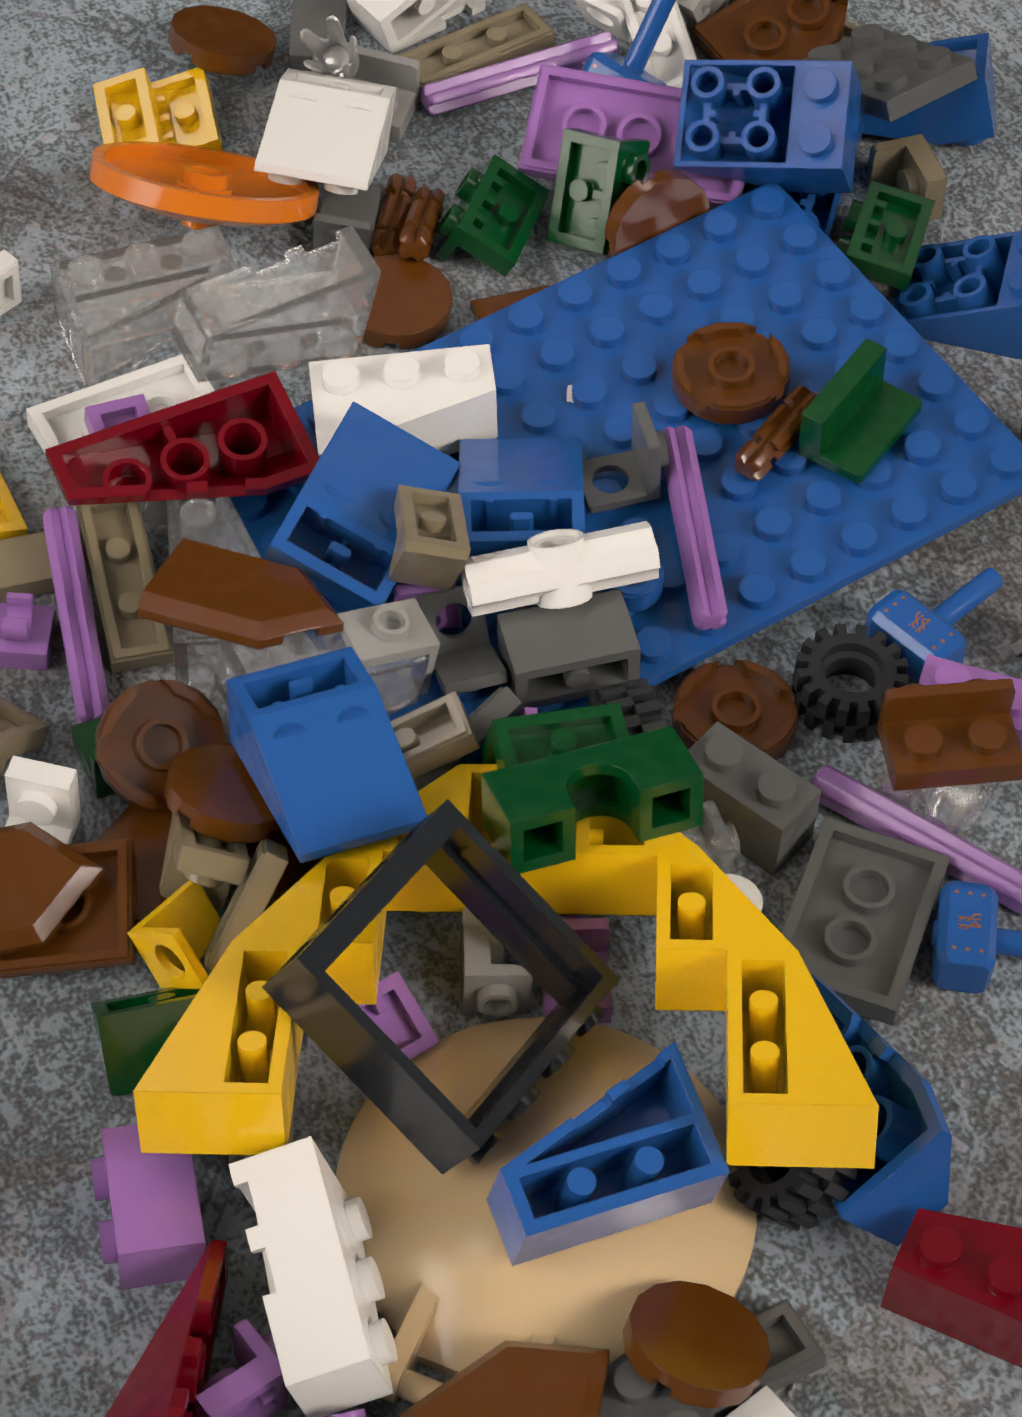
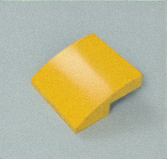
(165, 110)

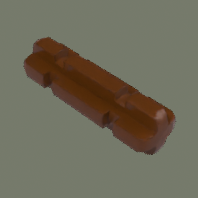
(392, 214)
(421, 223)
(773, 436)

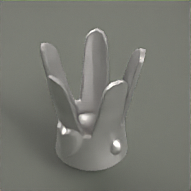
(334, 54)

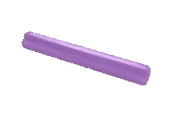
(510, 75)
(694, 530)
(75, 613)
(894, 820)

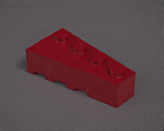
(961, 1281)

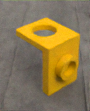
(177, 936)

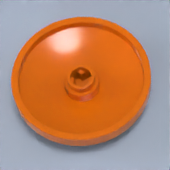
(199, 185)

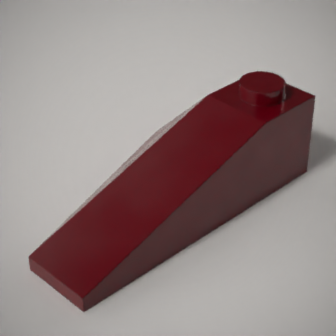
(207, 447)
(182, 1348)

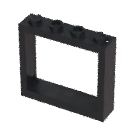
(516, 919)

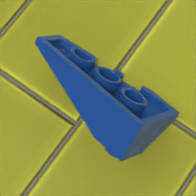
(959, 117)
(910, 1140)

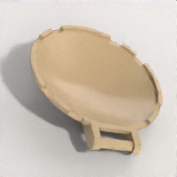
(441, 1250)

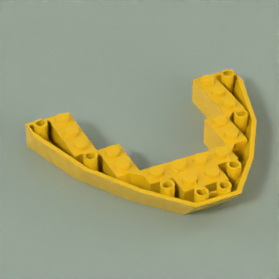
(790, 1078)

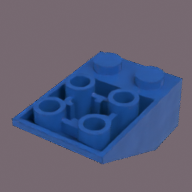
(770, 122)
(968, 294)
(519, 489)
(345, 516)
(323, 753)

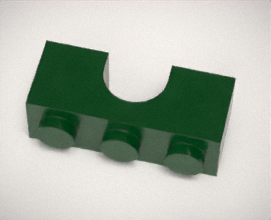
(636, 779)

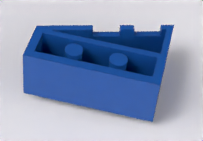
(612, 1167)

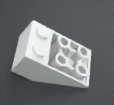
(326, 131)

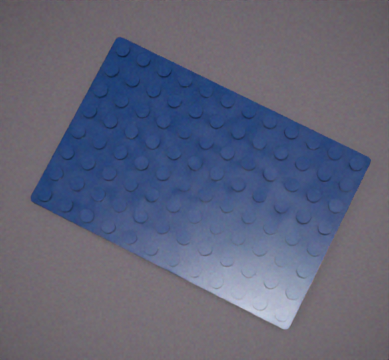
(774, 538)

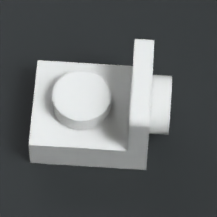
(43, 796)

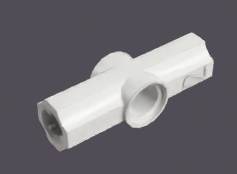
(560, 568)

